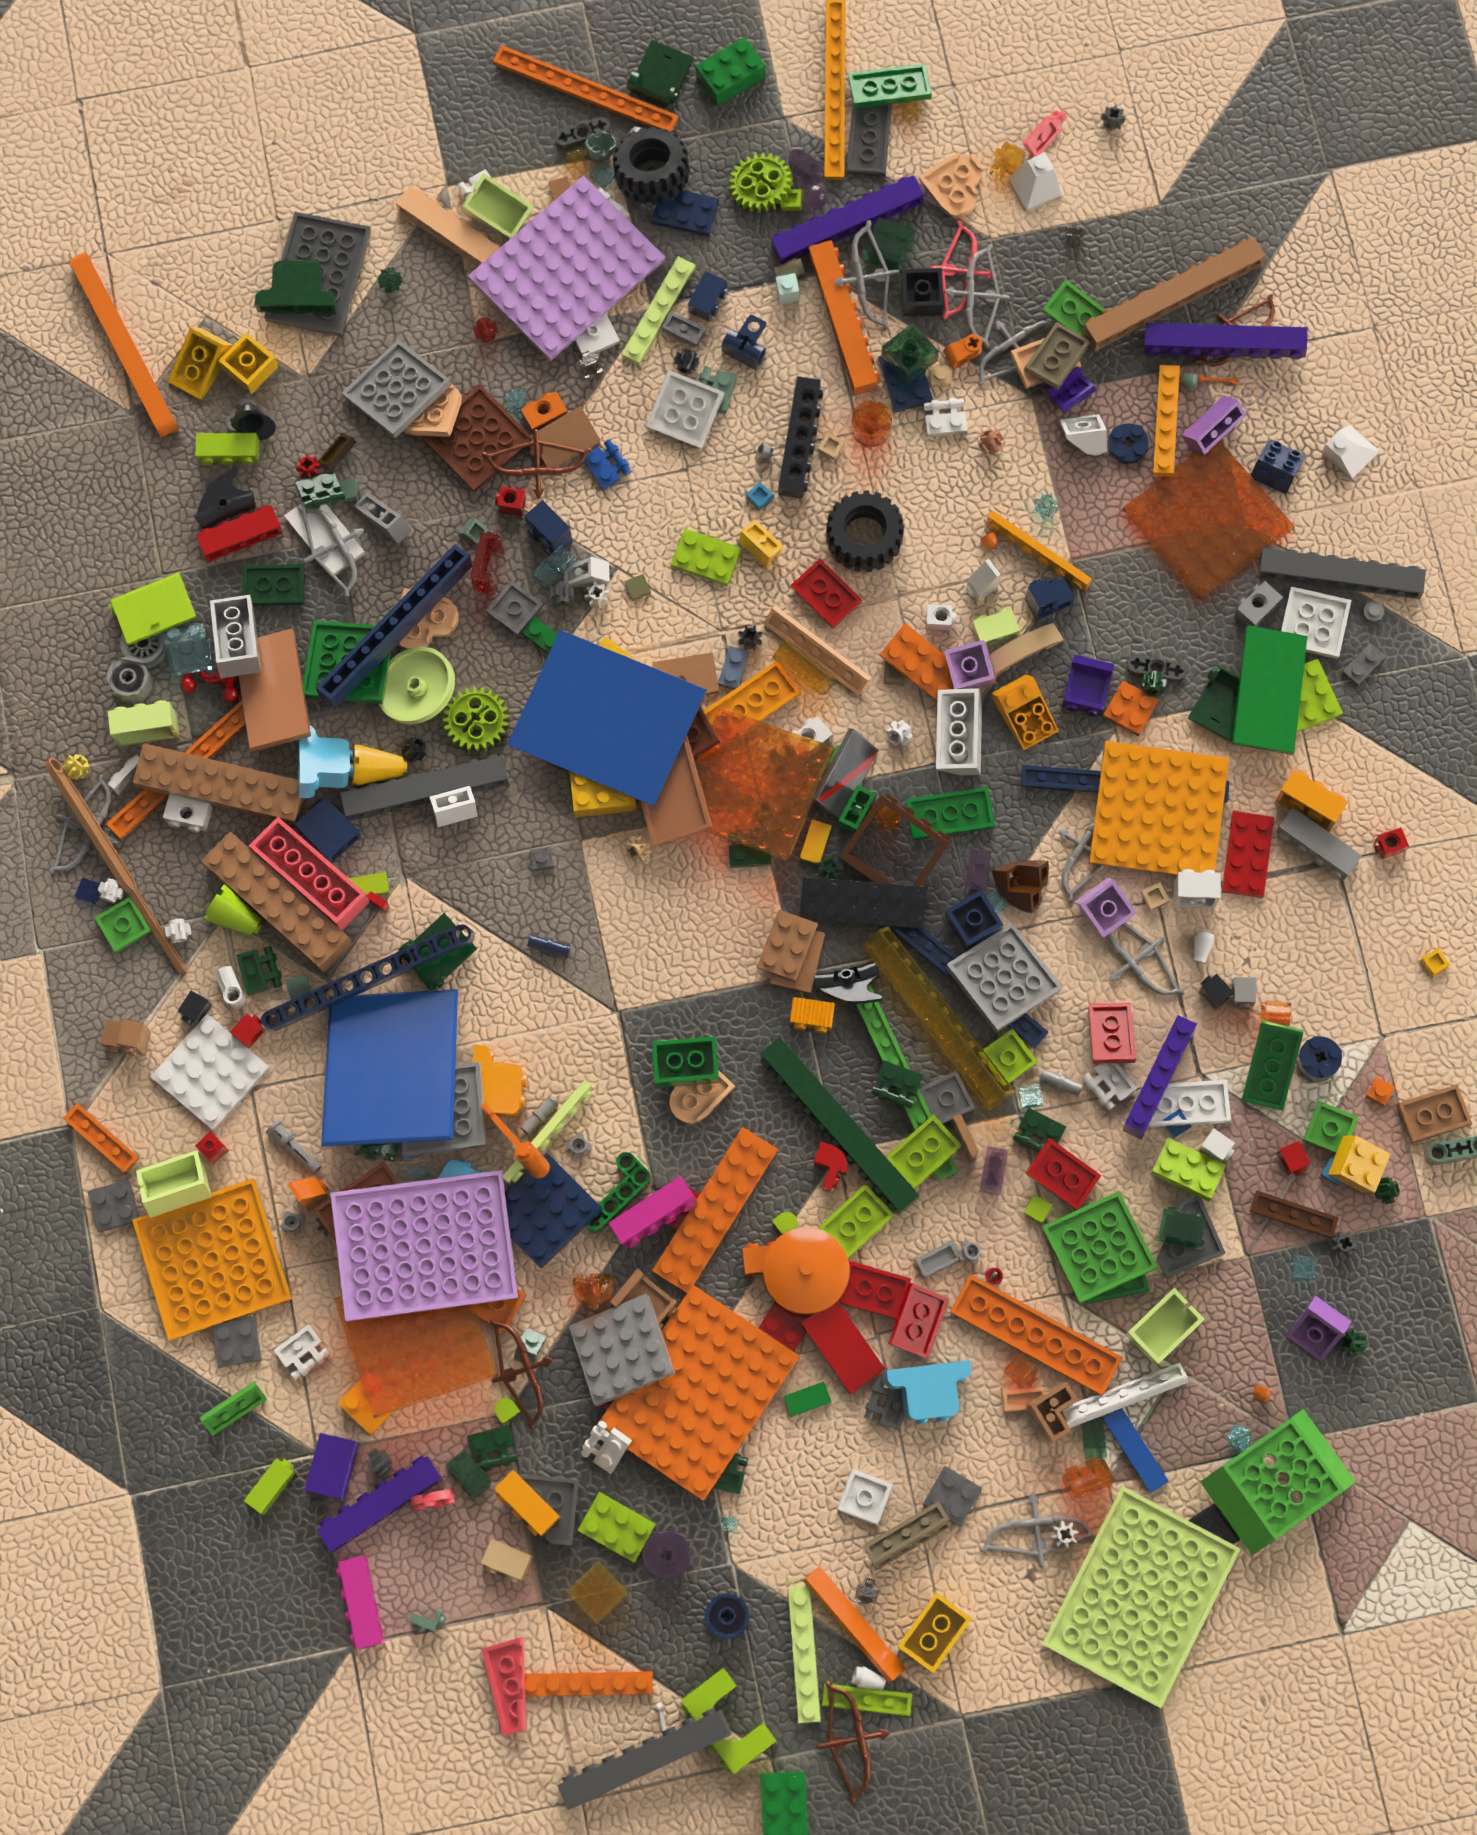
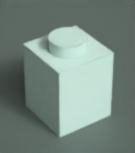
(787, 289)

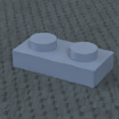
(733, 668)

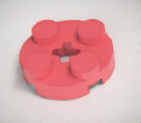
(433, 1499)

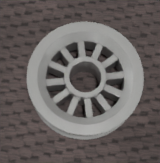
(153, 642)

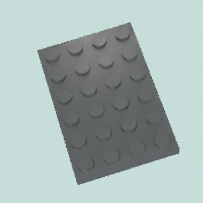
(340, 253)

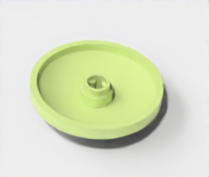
(417, 685)

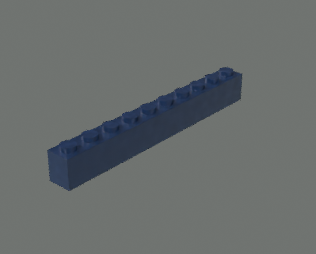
(394, 626)

